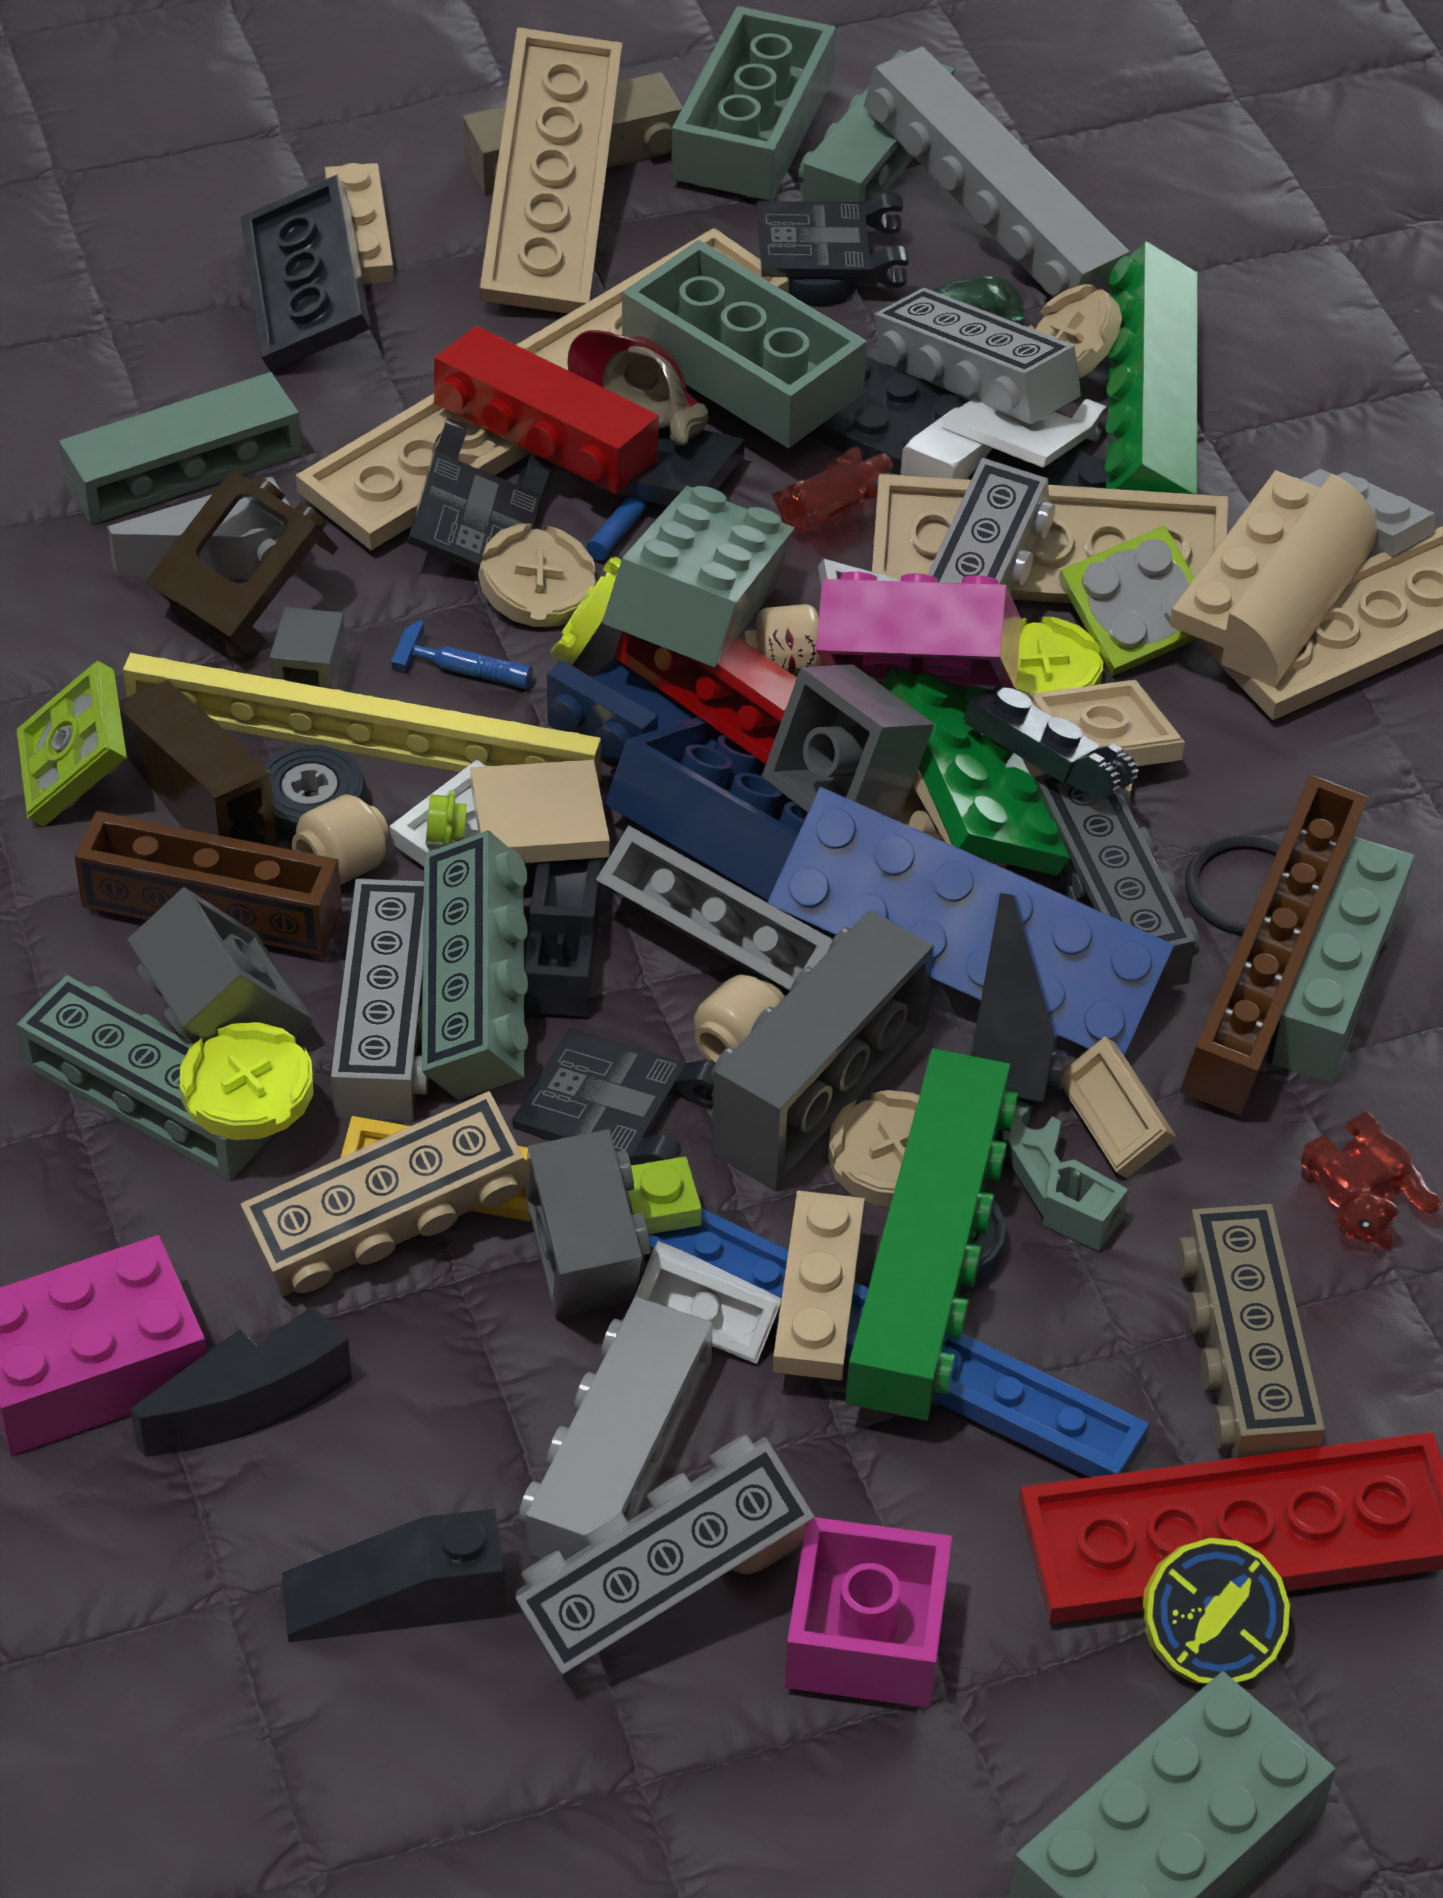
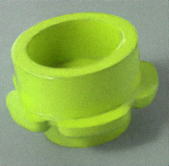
(445, 820)

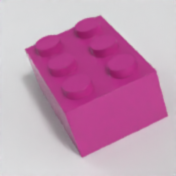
(921, 626)
(91, 1342)

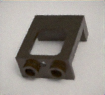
(213, 599)

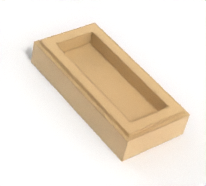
(1116, 1107)

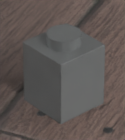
(309, 647)

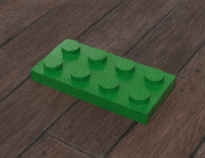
(976, 783)

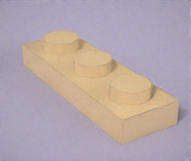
(368, 219)
(818, 1285)

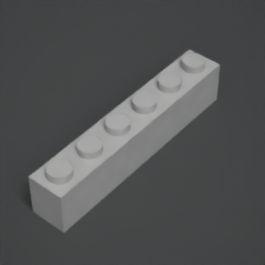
(991, 174)

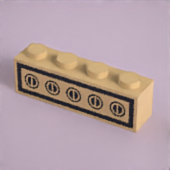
(386, 1195)

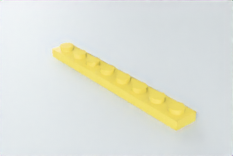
(359, 721)

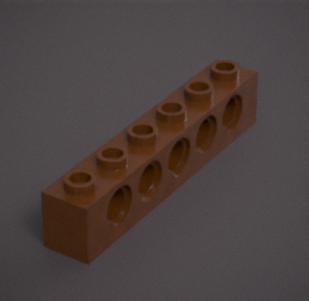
(1273, 946)

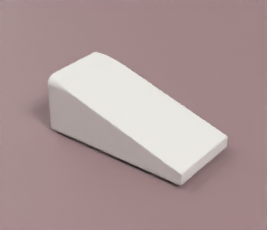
(942, 453)
(737, 1308)

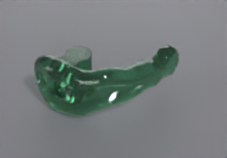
(987, 293)

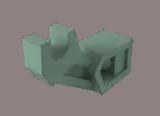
(1095, 1201)

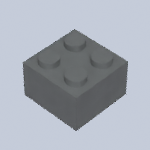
(849, 739)
(212, 970)
(584, 1222)

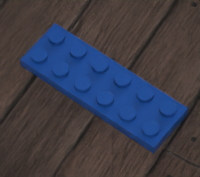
(858, 860)

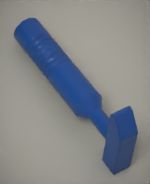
(616, 527)
(459, 660)

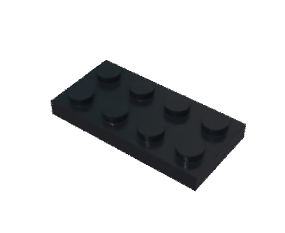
(304, 273)

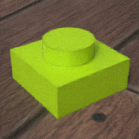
(665, 1195)

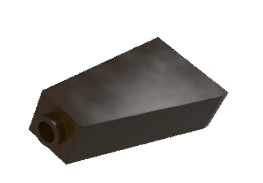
(197, 766)

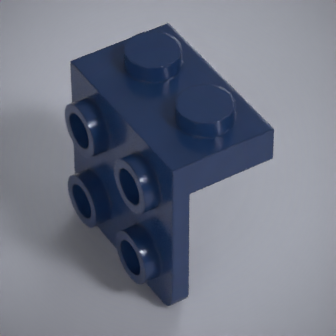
(609, 705)

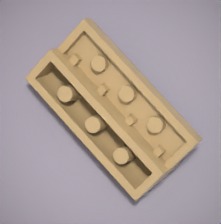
(1278, 573)

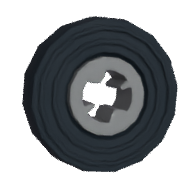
(310, 769)

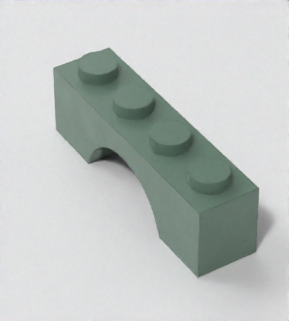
(1340, 960)

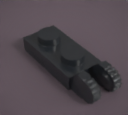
(1050, 743)

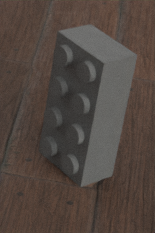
(820, 1048)

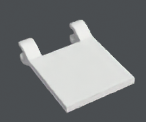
(1033, 442)

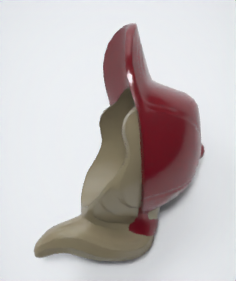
(642, 374)

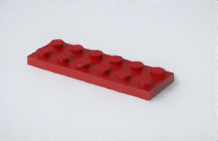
(1309, 1511)

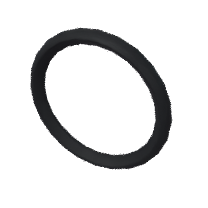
(1198, 861)

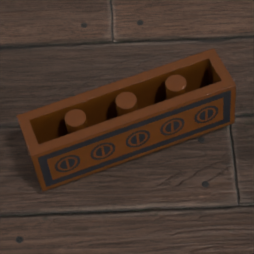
(275, 891)

